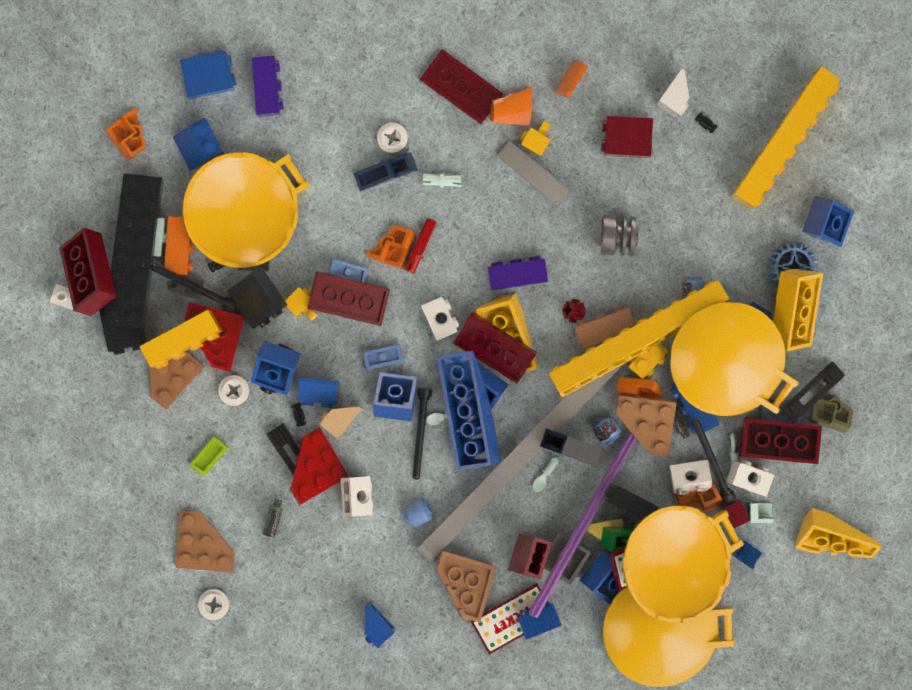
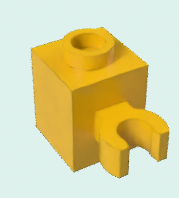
(535, 140)
(298, 303)

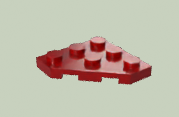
(222, 350)
(315, 467)

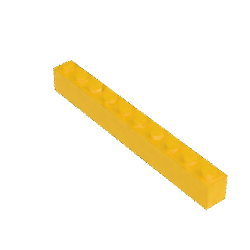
(634, 340)

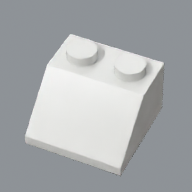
(676, 96)

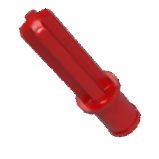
(420, 246)

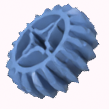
(793, 258)

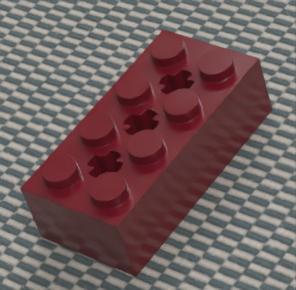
(87, 272)
(788, 450)

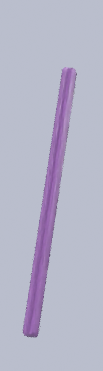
(582, 526)

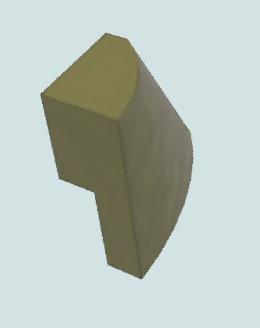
(831, 413)

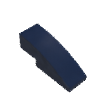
(385, 171)

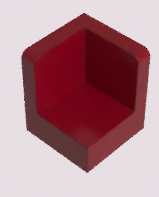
(737, 513)

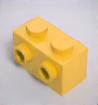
(644, 363)

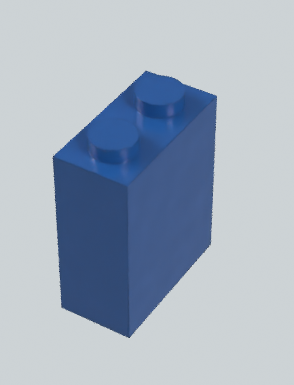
(208, 74)

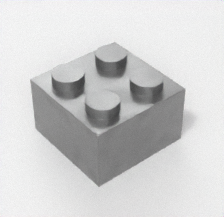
(574, 565)

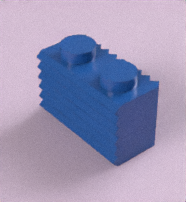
(544, 622)

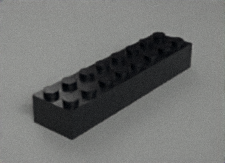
(134, 251)

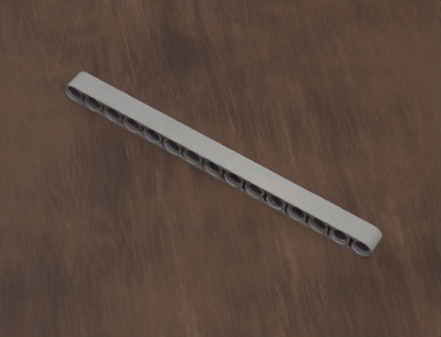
(508, 468)

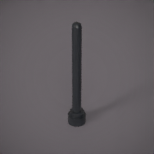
(227, 302)
(424, 396)
(726, 493)

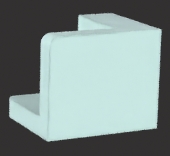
(760, 512)

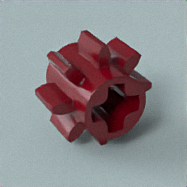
(574, 310)

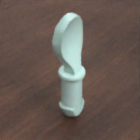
(436, 418)
(734, 442)
(541, 481)

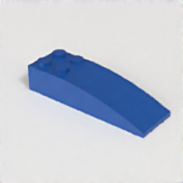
(468, 411)

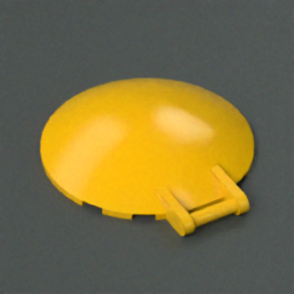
(242, 208)
(729, 360)
(679, 562)
(658, 650)

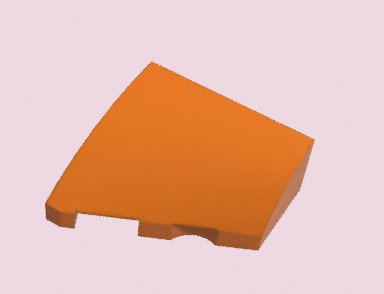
(570, 79)
(513, 108)
(127, 135)
(393, 247)
(638, 387)
(702, 501)

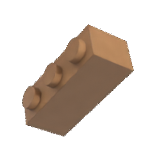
(603, 327)

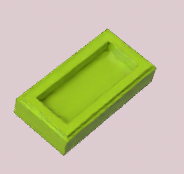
(208, 456)

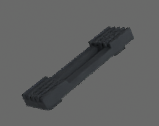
(795, 409)
(279, 437)

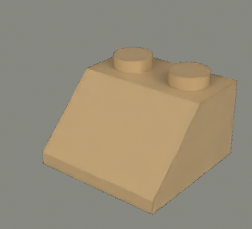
(339, 419)

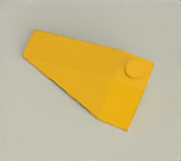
(508, 315)
(828, 533)

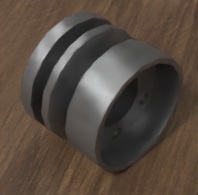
(618, 235)

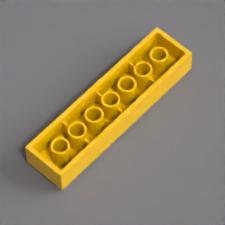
(788, 134)

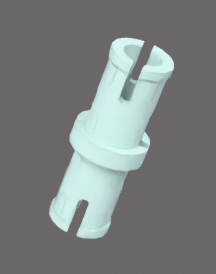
(442, 180)

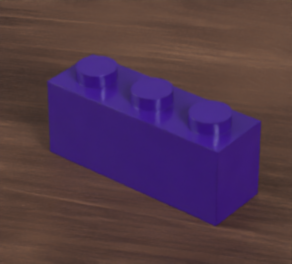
(267, 86)
(517, 273)

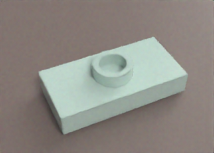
(160, 238)

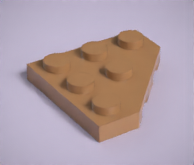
(174, 378)
(648, 421)
(201, 545)
(466, 583)

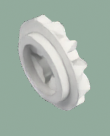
(389, 129)
(234, 381)
(206, 609)

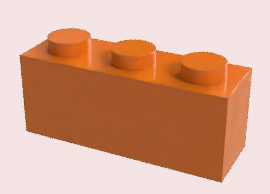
(178, 247)

